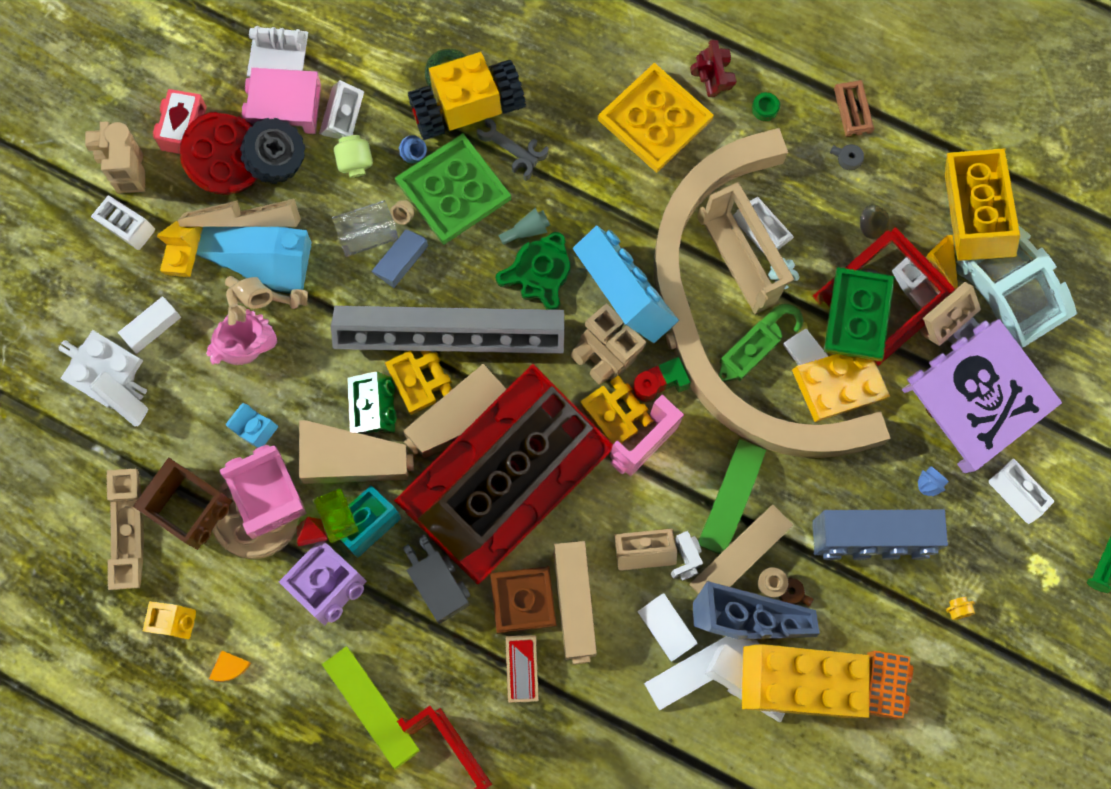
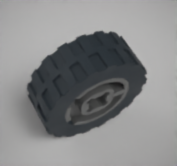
(272, 150)

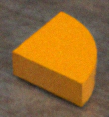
(228, 667)

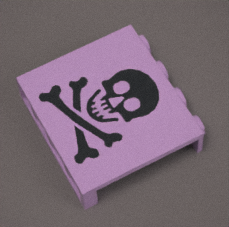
(983, 393)

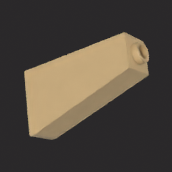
(453, 413)
(347, 456)
(575, 601)

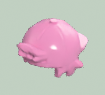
(241, 342)

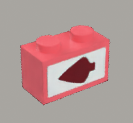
(176, 114)

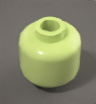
(353, 155)

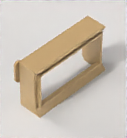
(737, 252)

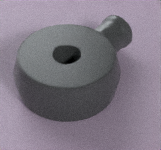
(844, 156)

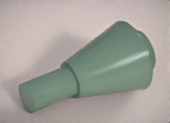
(532, 224)

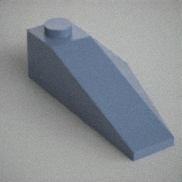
(750, 615)

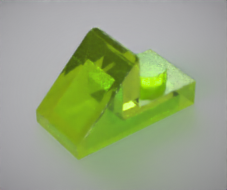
(336, 515)

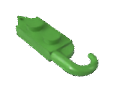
(756, 343)

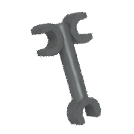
(527, 159)

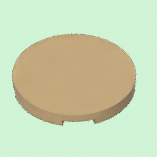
(234, 538)

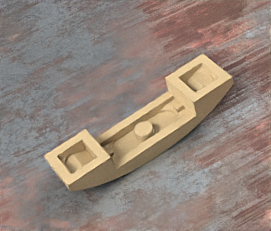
(126, 530)
(744, 550)

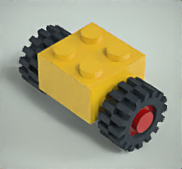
(465, 94)

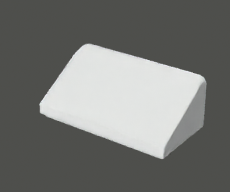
(341, 110)
(775, 229)
(149, 325)
(804, 348)
(119, 398)
(1021, 491)
(667, 627)

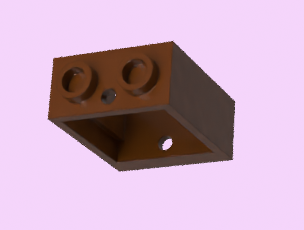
(162, 489)

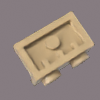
(951, 314)

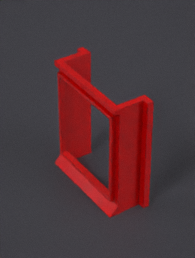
(913, 325)
(453, 739)

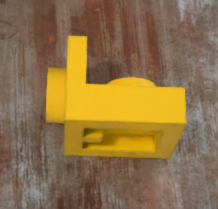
(169, 620)

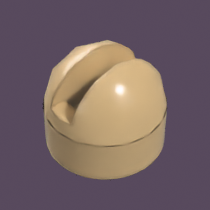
(402, 212)

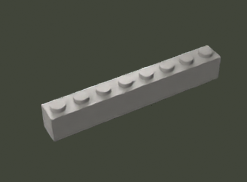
(448, 329)

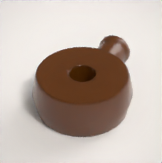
(798, 595)

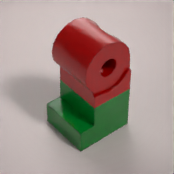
(661, 378)

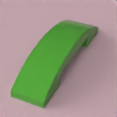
(732, 497)

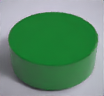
(765, 106)

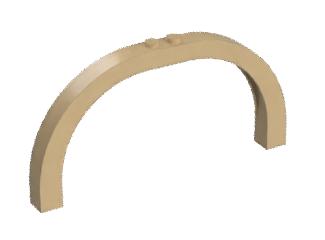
(768, 432)

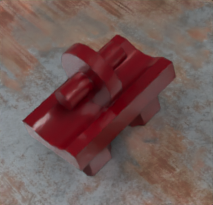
(710, 69)

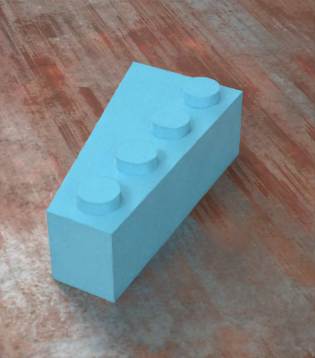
(624, 284)

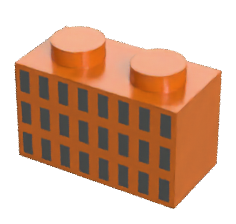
(888, 684)

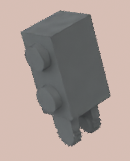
(436, 583)

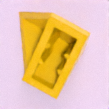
(943, 259)

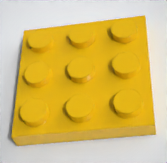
(655, 117)

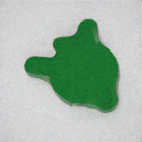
(540, 269)

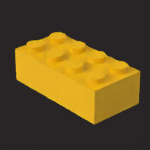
(981, 205)
(805, 681)

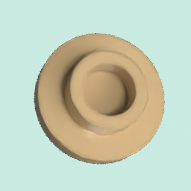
(773, 582)

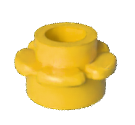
(960, 608)

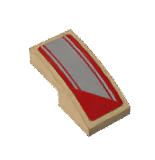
(521, 668)

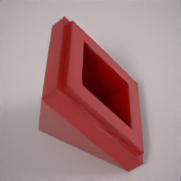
(310, 531)

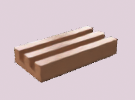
(858, 129)

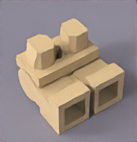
(118, 156)
(607, 345)

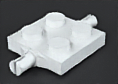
(100, 356)

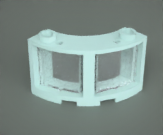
(1021, 290)

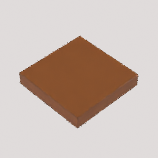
(523, 600)

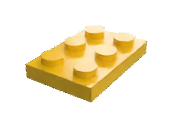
(839, 385)

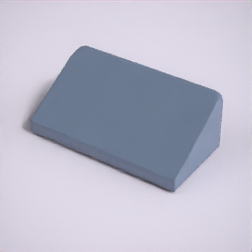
(400, 258)

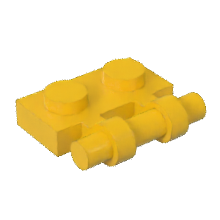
(411, 382)
(609, 416)

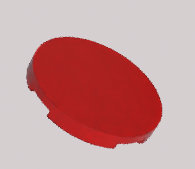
(213, 154)

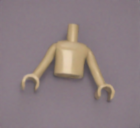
(256, 295)

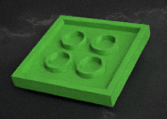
(453, 188)

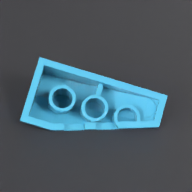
(270, 253)

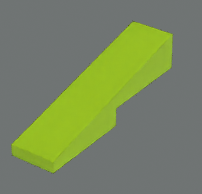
(370, 707)

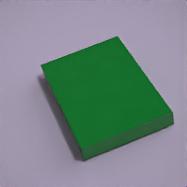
(859, 314)

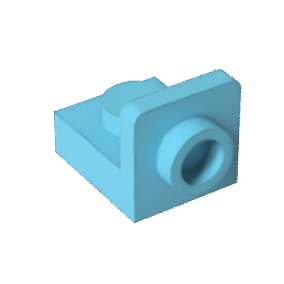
(251, 426)

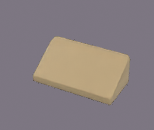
(645, 549)

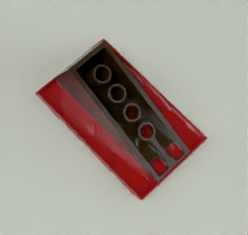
(504, 474)

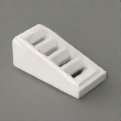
(137, 232)

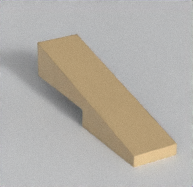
(229, 215)

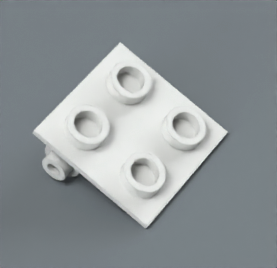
(277, 48)

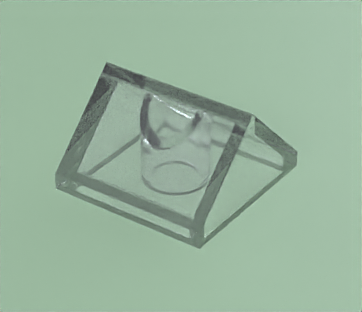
(365, 228)

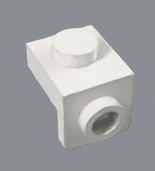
(689, 550)

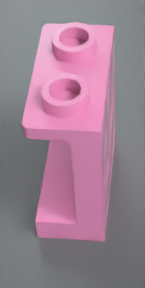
(283, 95)
(667, 420)
(263, 491)

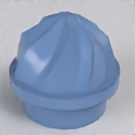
(412, 149)
(931, 482)

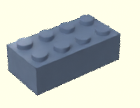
(879, 533)

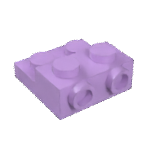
(323, 582)

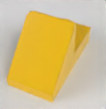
(180, 249)

